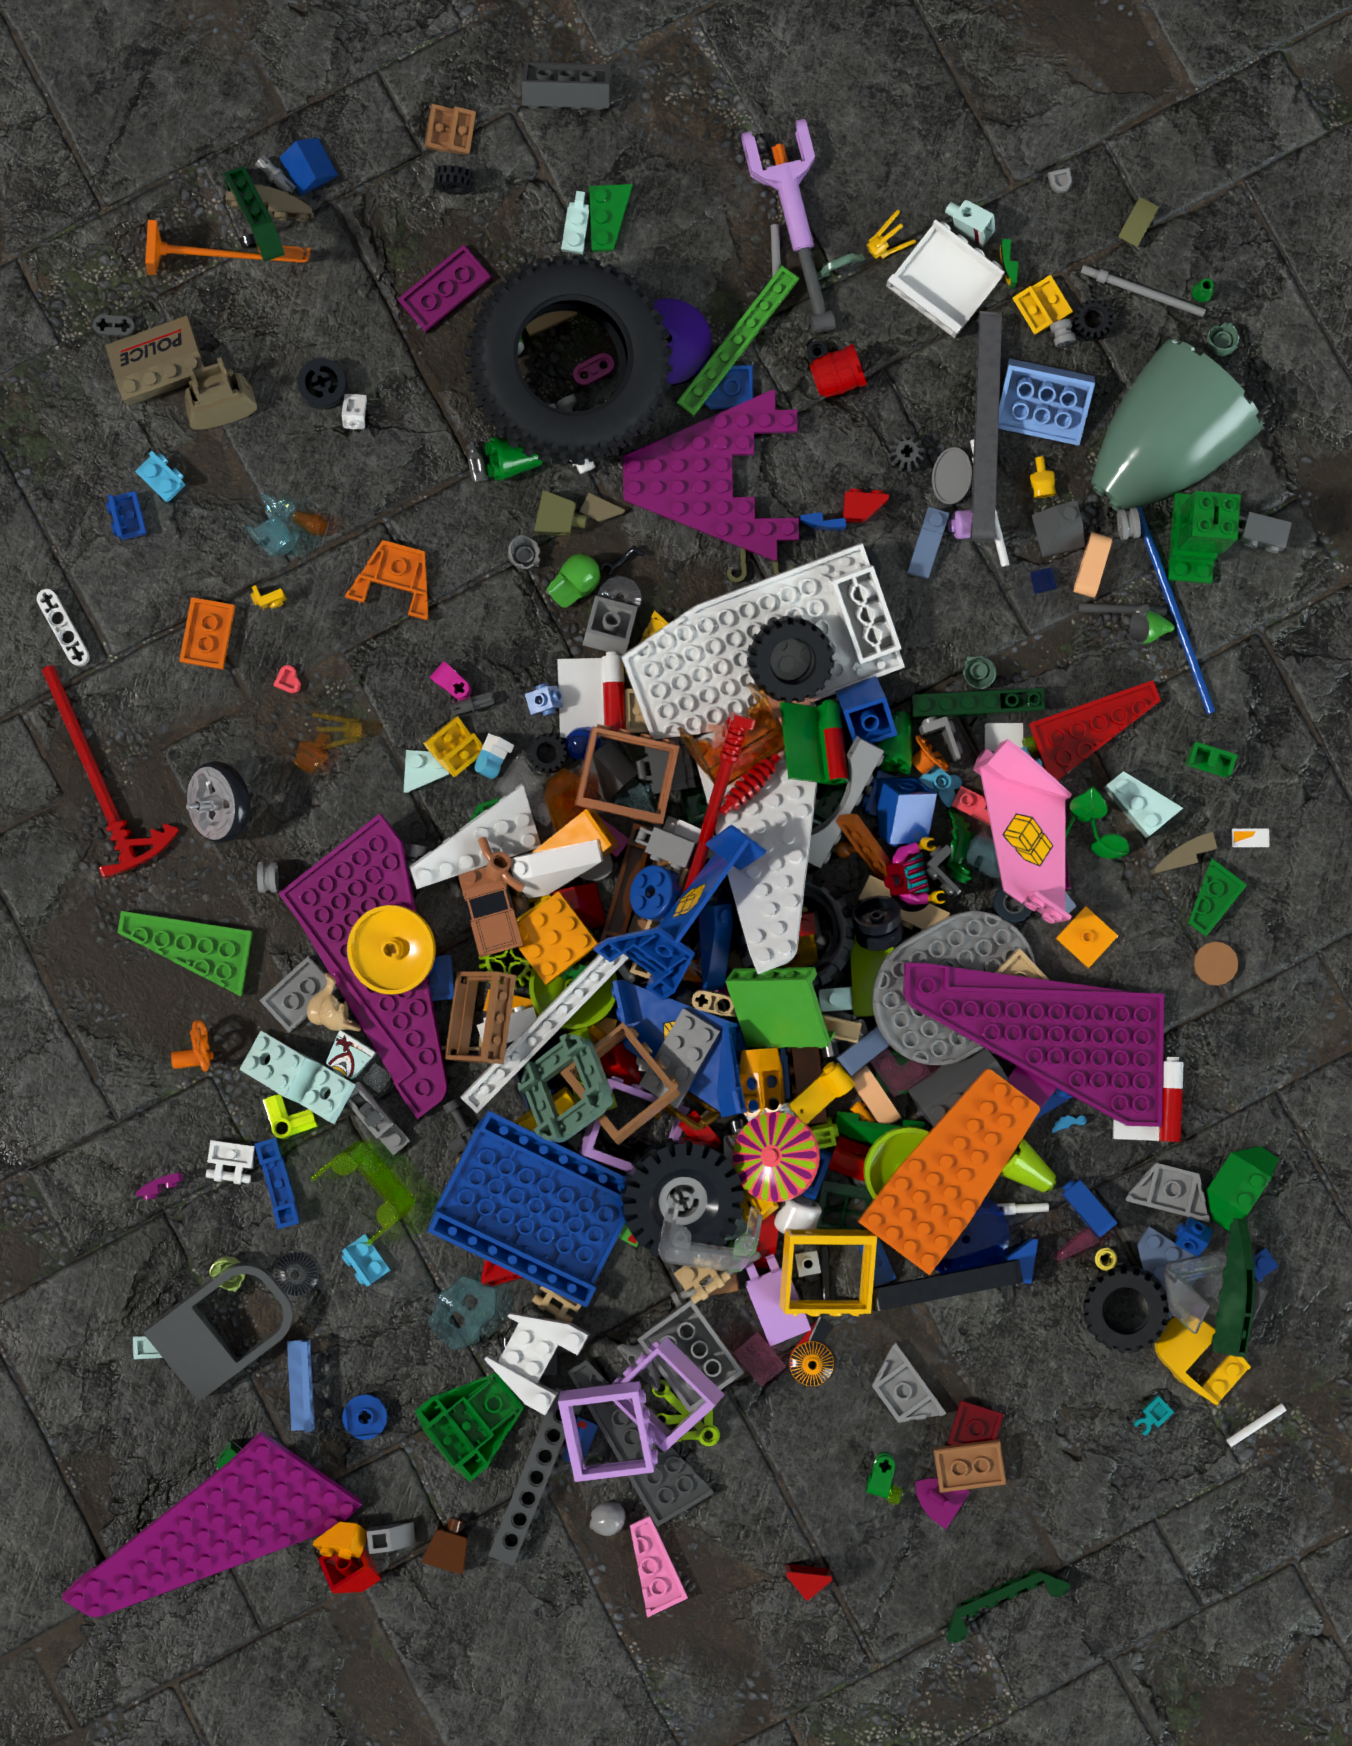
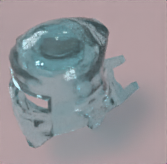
(275, 533)
(982, 854)

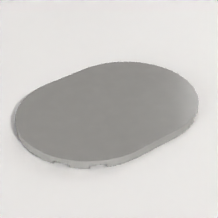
(961, 941)

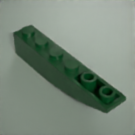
(976, 703)
(1237, 1294)

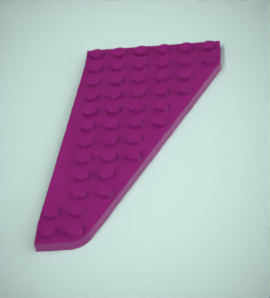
(238, 1514)

